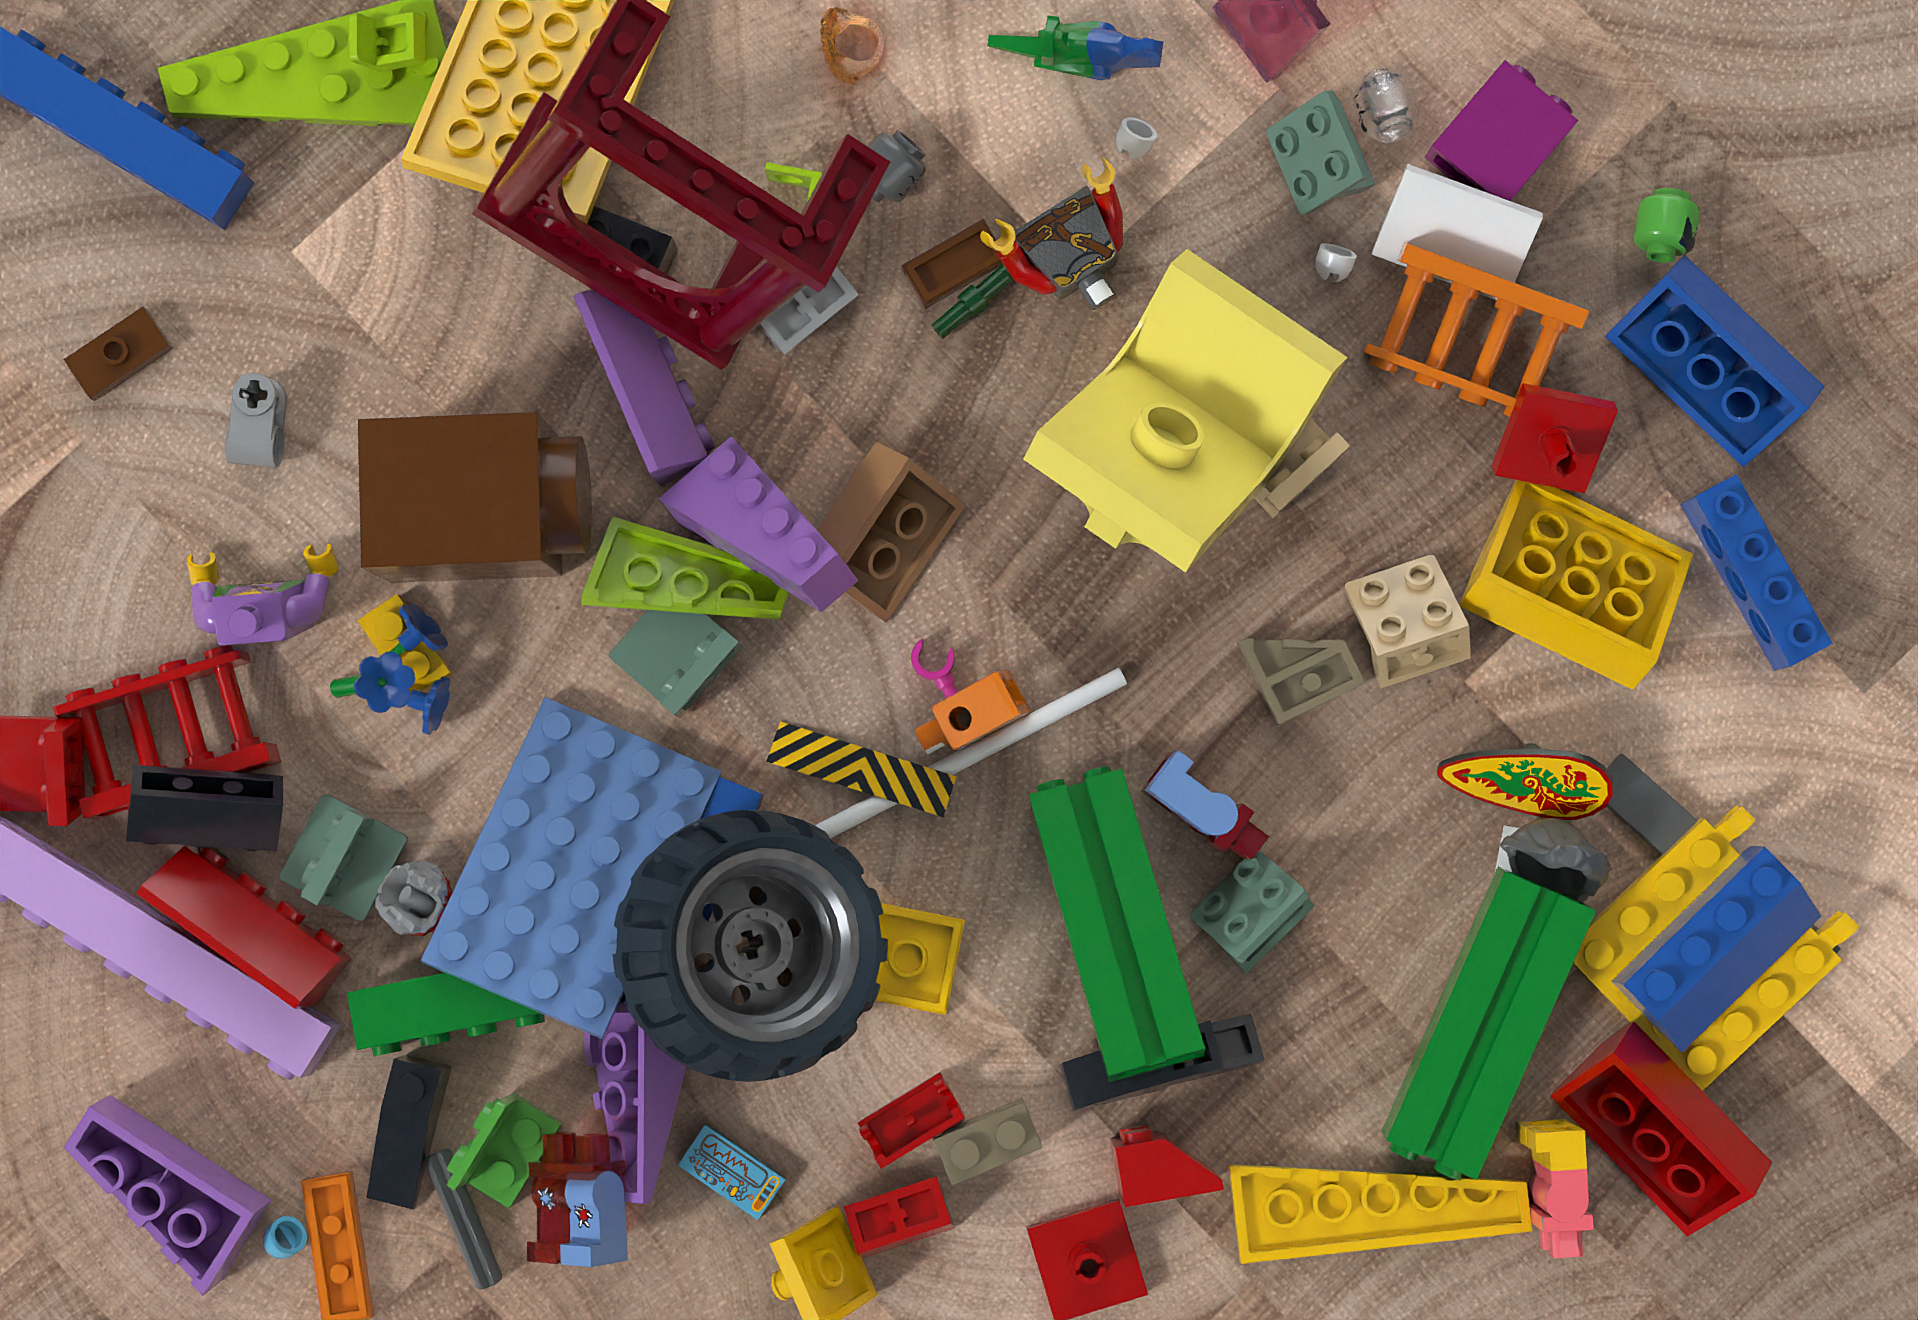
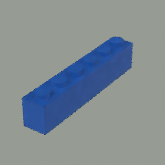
(119, 131)

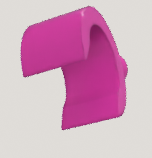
(943, 678)

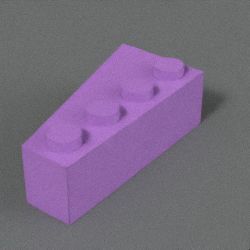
(752, 519)
(169, 1189)

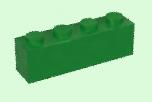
(428, 1011)

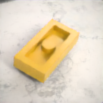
(384, 627)

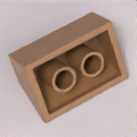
(888, 527)

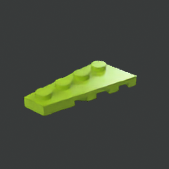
(676, 574)

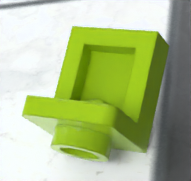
(387, 41)

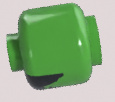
(1666, 224)

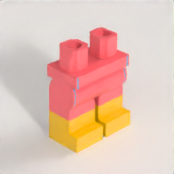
(1558, 1184)

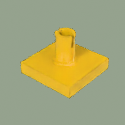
(821, 1268)

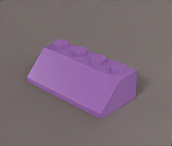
(646, 388)

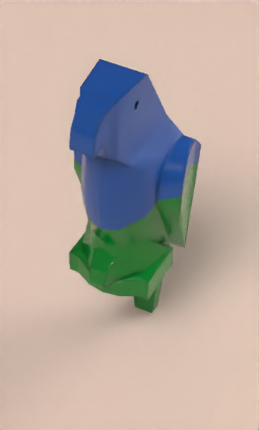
(1082, 48)

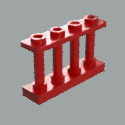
(247, 752)

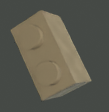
(987, 1141)

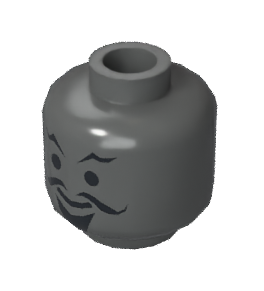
(904, 168)

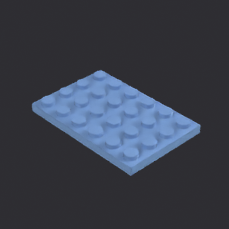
(557, 862)

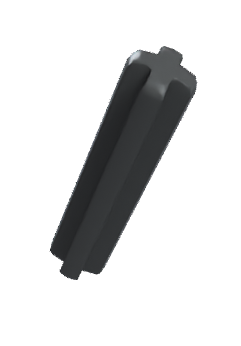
(464, 1223)

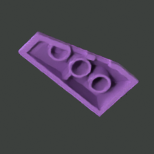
(637, 1097)

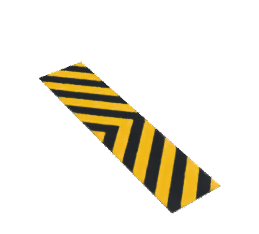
(861, 769)

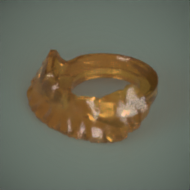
(843, 67)

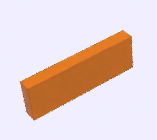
(337, 1247)

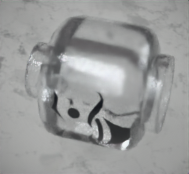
(1386, 105)

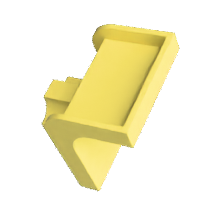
(1187, 415)

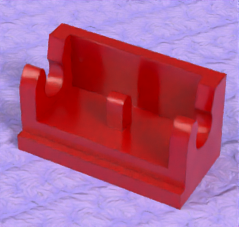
(911, 1120)
(898, 1217)

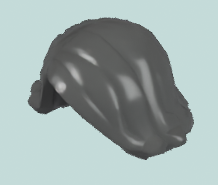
(1557, 857)

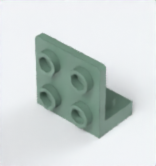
(675, 655)

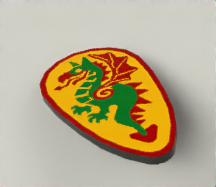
(1532, 781)

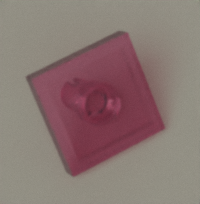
(1272, 30)

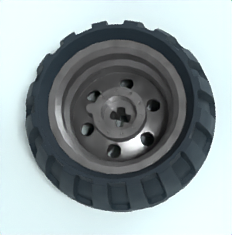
(830, 959)

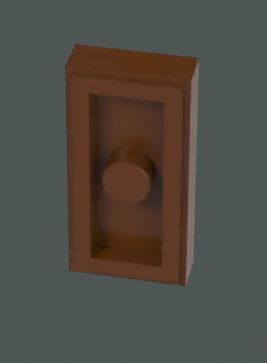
(118, 353)

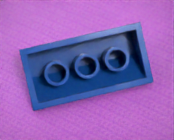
(1715, 361)
(1718, 946)

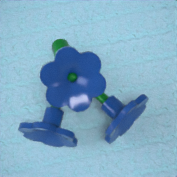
(387, 682)

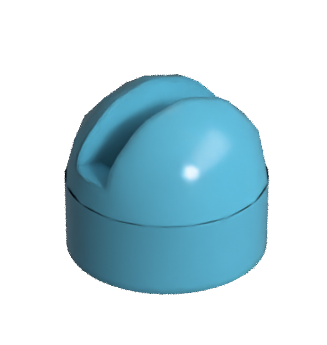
(284, 1237)

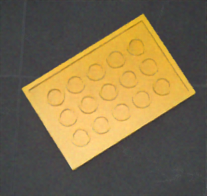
(491, 81)

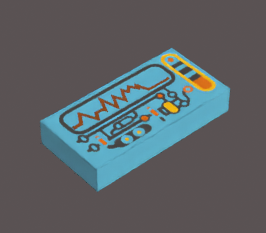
(731, 1171)

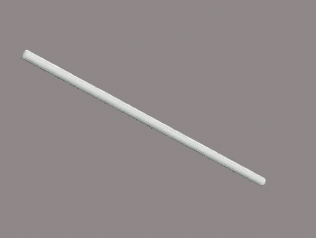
(986, 746)

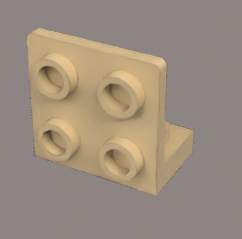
(1303, 465)
(1410, 620)

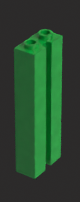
(1116, 924)
(1486, 1024)

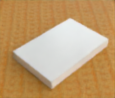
(1457, 225)

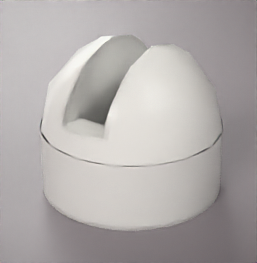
(1135, 137)
(1334, 260)

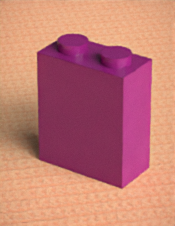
(1502, 134)

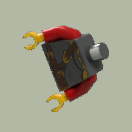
(1068, 243)

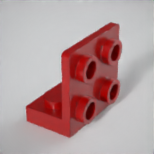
(42, 766)

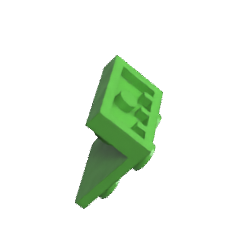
(501, 1151)

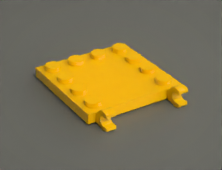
(1656, 901)

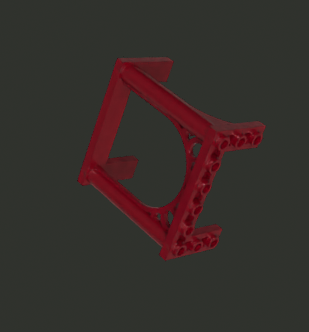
(774, 246)

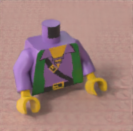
(260, 609)

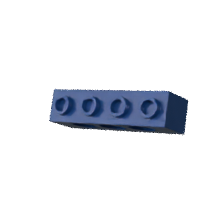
(1756, 573)

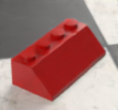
(247, 925)
(1662, 1130)

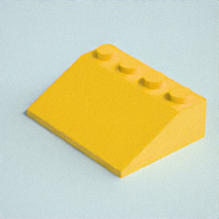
(1578, 582)

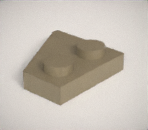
(1300, 673)

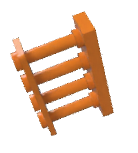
(1466, 285)

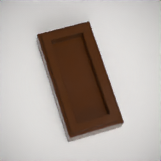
(951, 264)

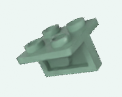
(1319, 153)
(342, 858)
(1252, 910)

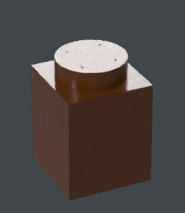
(470, 497)

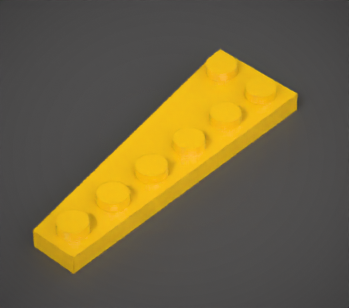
(1341, 1211)

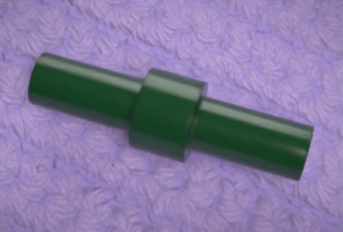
(972, 302)

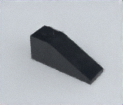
(406, 1129)

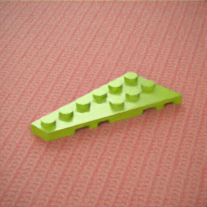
(306, 77)

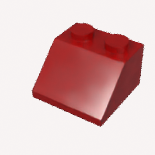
(1157, 1169)

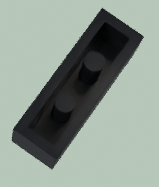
(204, 808)

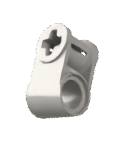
(255, 429)

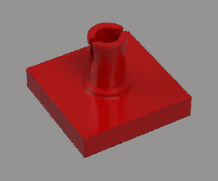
(1554, 438)
(1087, 1260)

